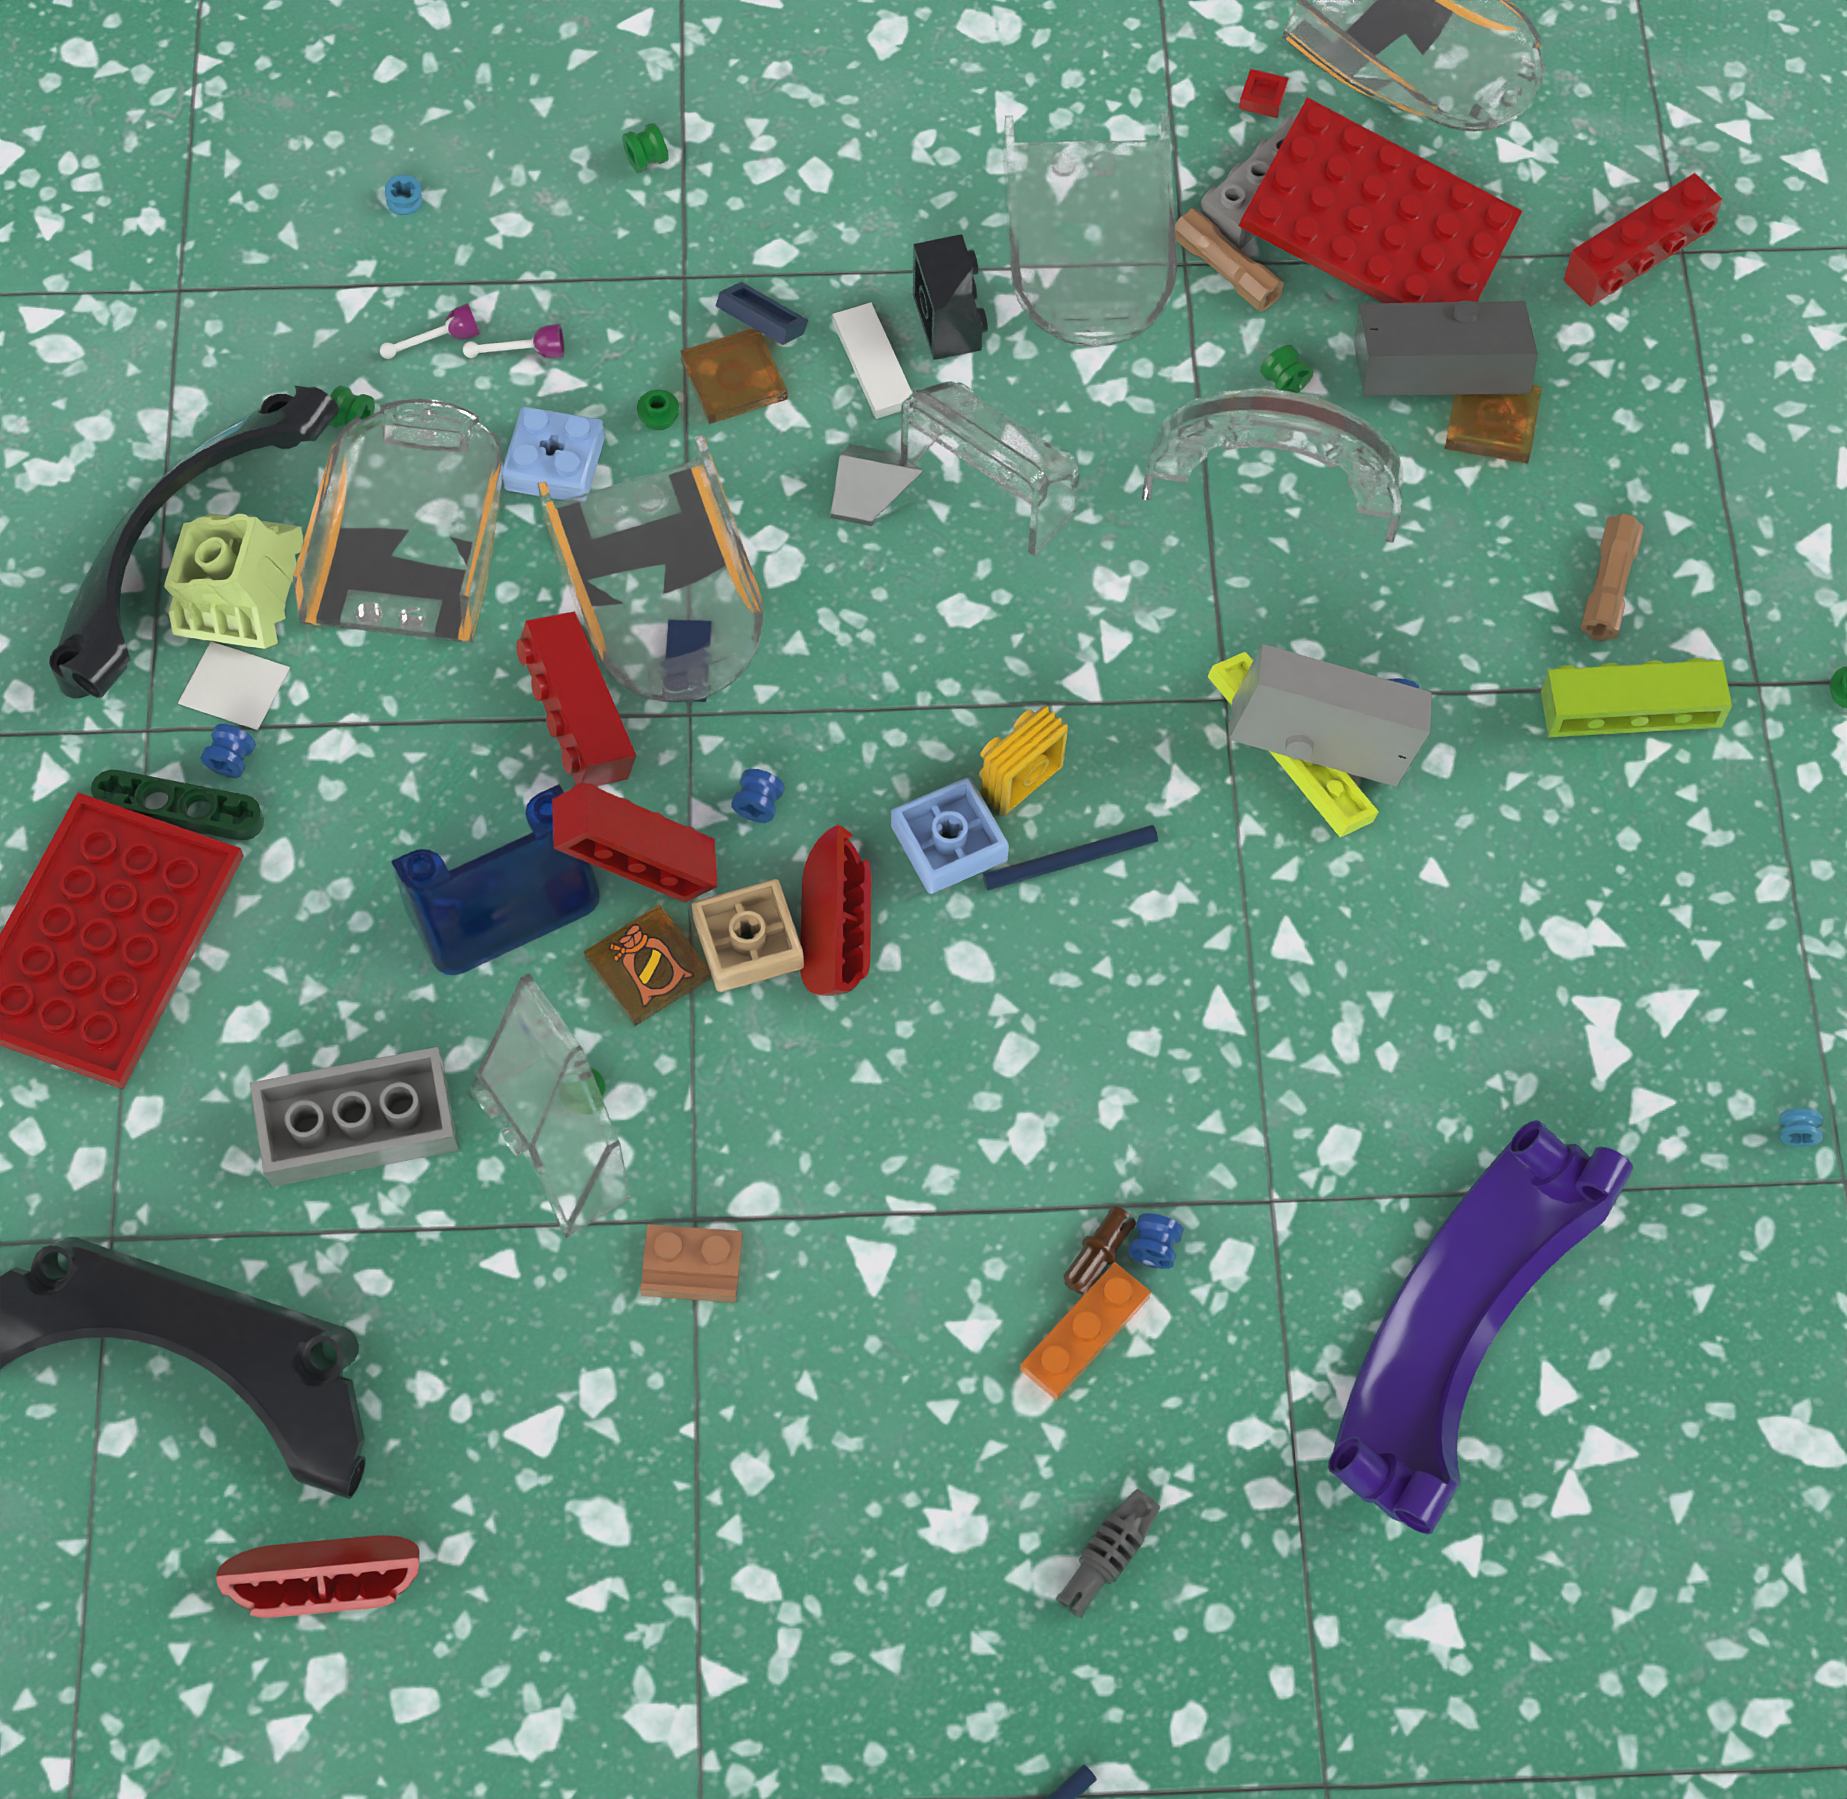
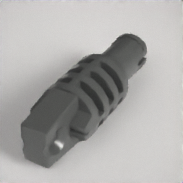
(1109, 1550)

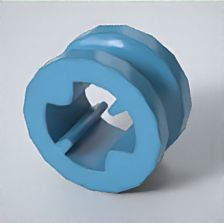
(406, 185)
(1801, 1127)

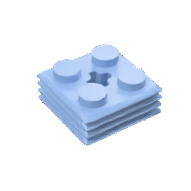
(572, 440)
(962, 814)

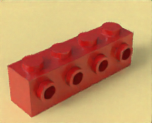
(1642, 239)
(575, 700)
(634, 842)

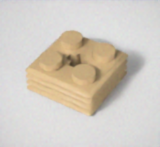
(740, 960)

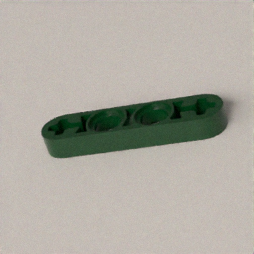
(180, 798)

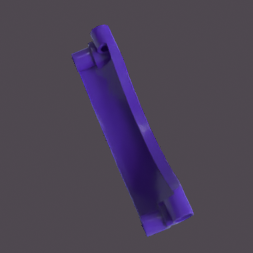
(1489, 1252)

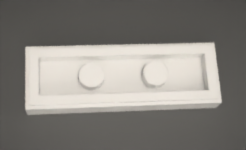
(872, 359)

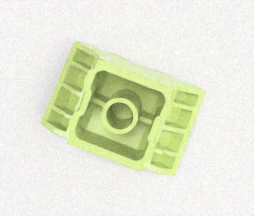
(232, 579)

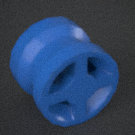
(228, 750)
(757, 795)
(1155, 1241)

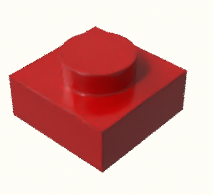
(1263, 93)

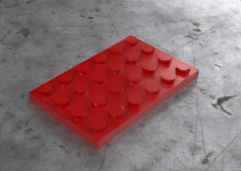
(1377, 213)
(106, 936)

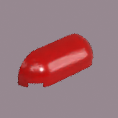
(835, 915)
(320, 1575)

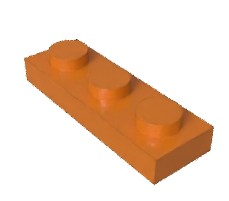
(1085, 1331)

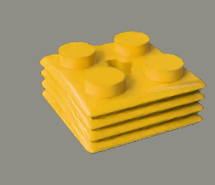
(1022, 759)

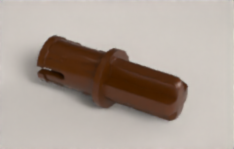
(1099, 1250)

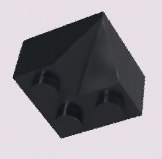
(946, 296)

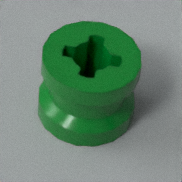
(645, 147)
(1286, 370)
(351, 406)

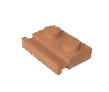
(691, 1263)

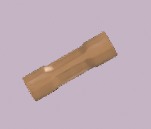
(1249, 278)
(1606, 602)

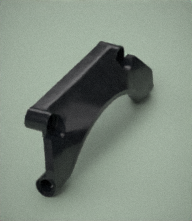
(252, 1345)

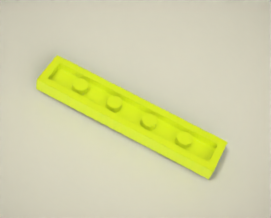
(1328, 789)

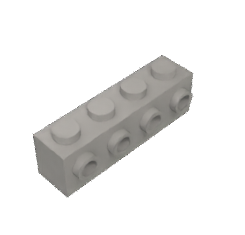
(1230, 200)

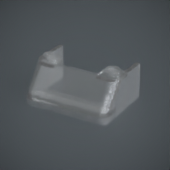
(996, 447)

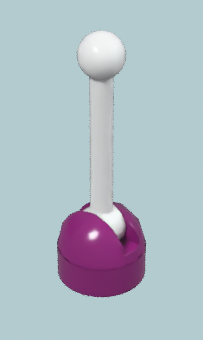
(458, 323)
(547, 342)

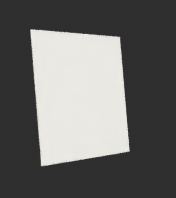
(234, 685)

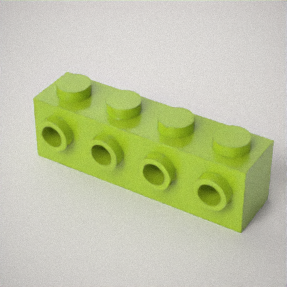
(1635, 697)

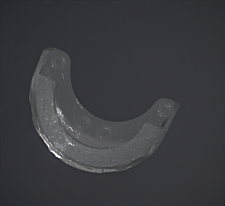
(1288, 423)

